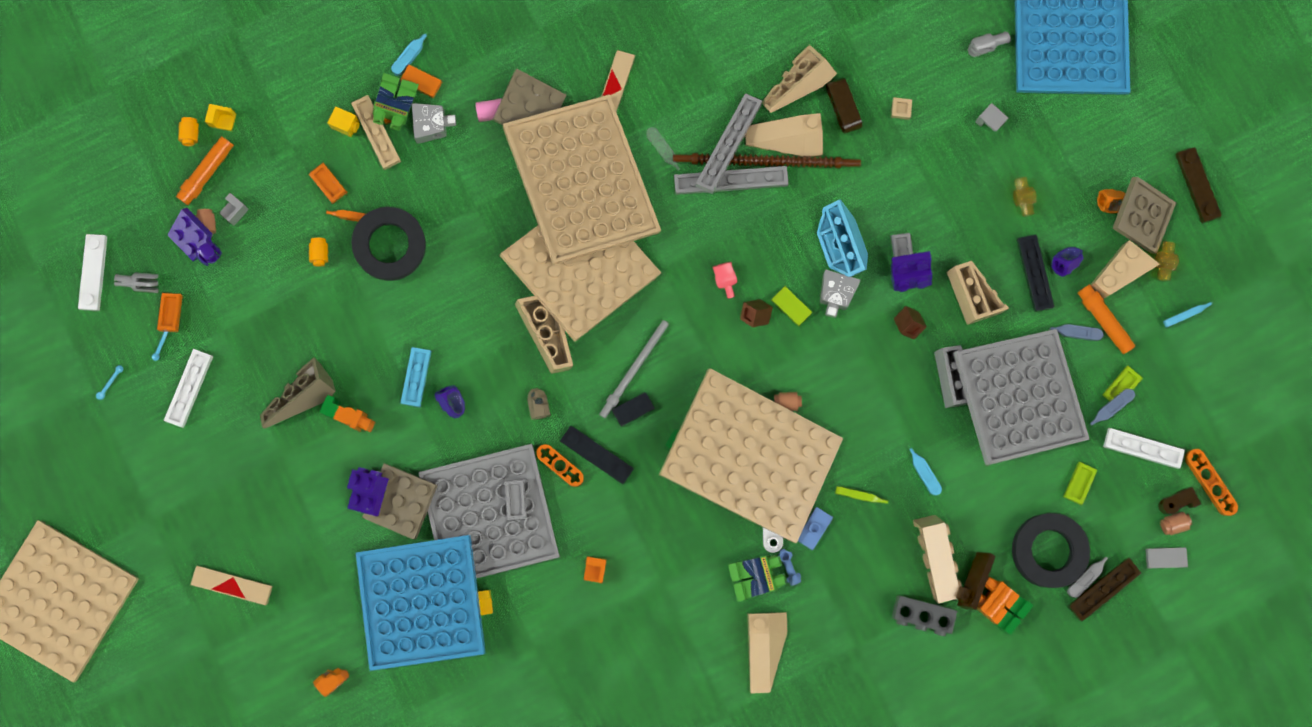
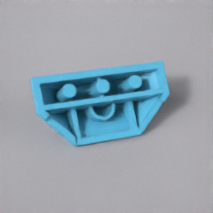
(842, 240)

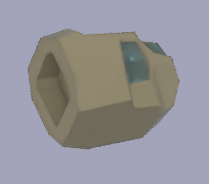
(538, 404)

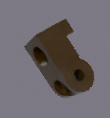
(1173, 502)

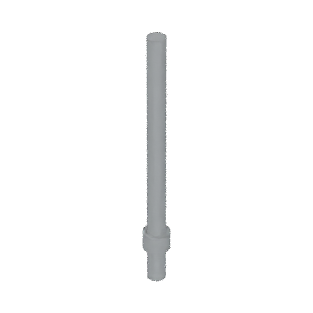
(613, 399)

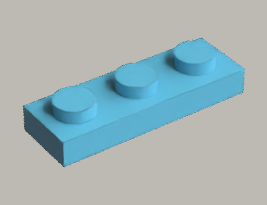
(416, 377)

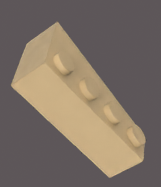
(546, 333)
(938, 558)

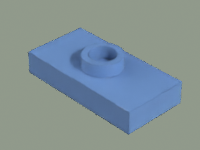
(814, 528)

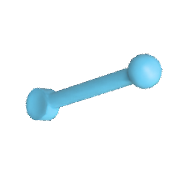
(155, 356)
(101, 395)

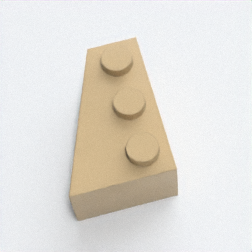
(1122, 269)
(974, 294)

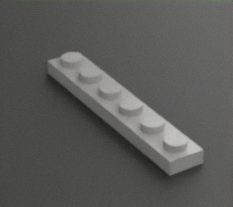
(728, 143)
(735, 180)

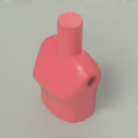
(725, 277)

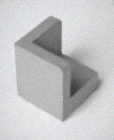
(992, 117)
(233, 210)

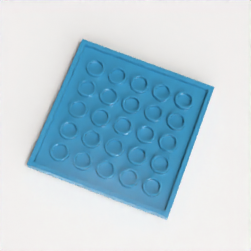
(1072, 46)
(420, 603)

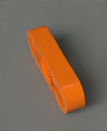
(552, 452)

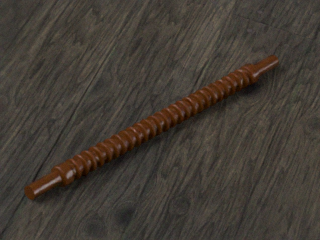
(695, 158)

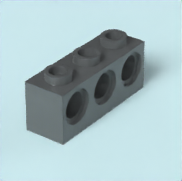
(934, 613)

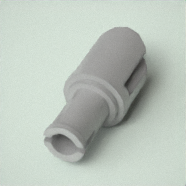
(987, 43)
(137, 283)

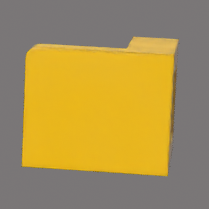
(220, 117)
(485, 602)

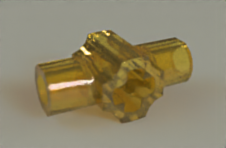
(1024, 196)
(1167, 261)

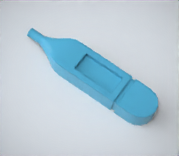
(408, 56)
(1184, 315)
(926, 474)

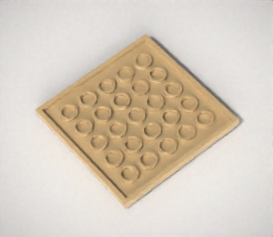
(583, 288)
(60, 600)

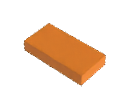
(427, 85)
(327, 183)
(169, 312)

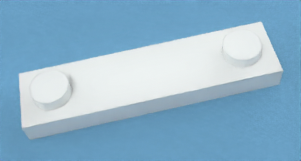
(92, 272)
(188, 388)
(1144, 448)

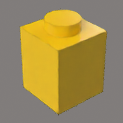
(343, 122)

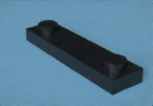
(1035, 273)
(597, 455)

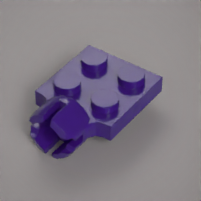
(194, 238)

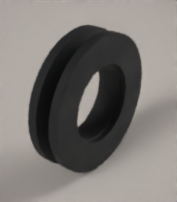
(369, 224)
(1078, 548)

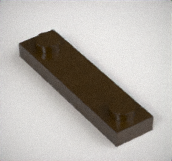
(1198, 185)
(1104, 589)

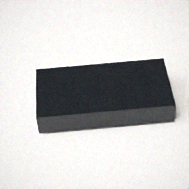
(633, 409)

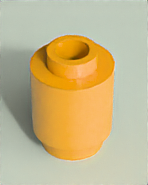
(188, 131)
(318, 252)

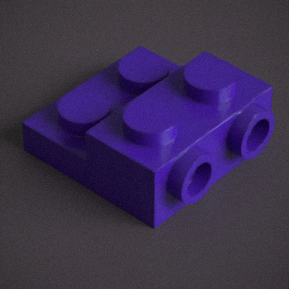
(911, 271)
(367, 491)

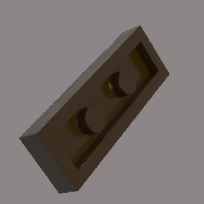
(971, 592)

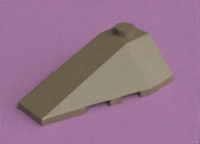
(304, 393)

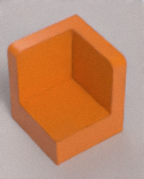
(595, 569)

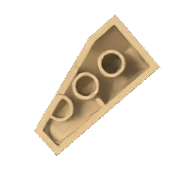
(807, 75)
(792, 135)
(765, 642)

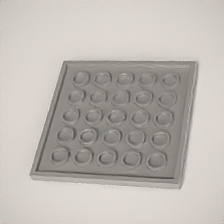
(1021, 396)
(473, 503)

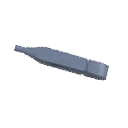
(1079, 332)
(1114, 405)

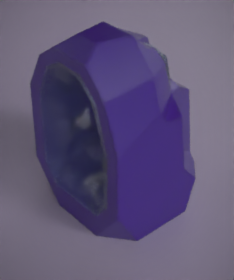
(1067, 260)
(451, 401)

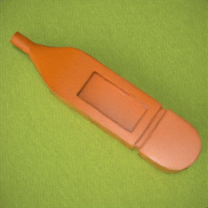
(347, 215)

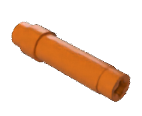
(193, 186)
(1094, 302)

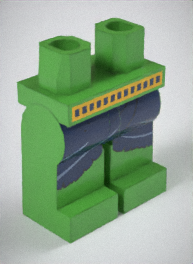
(394, 108)
(763, 576)

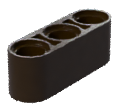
(844, 106)

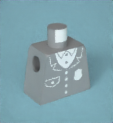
(430, 122)
(837, 291)

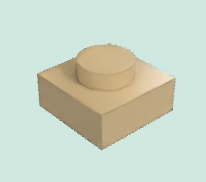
(901, 108)

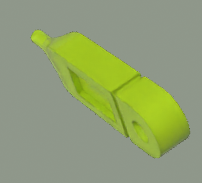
(859, 495)

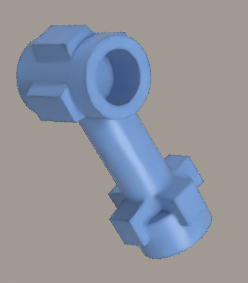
(785, 558)

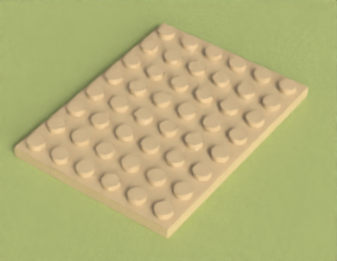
(581, 179)
(751, 456)

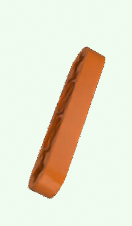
(1211, 482)

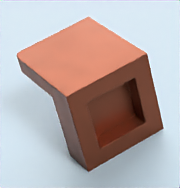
(756, 313)
(909, 322)

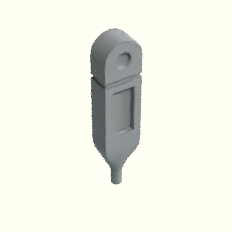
(1086, 579)

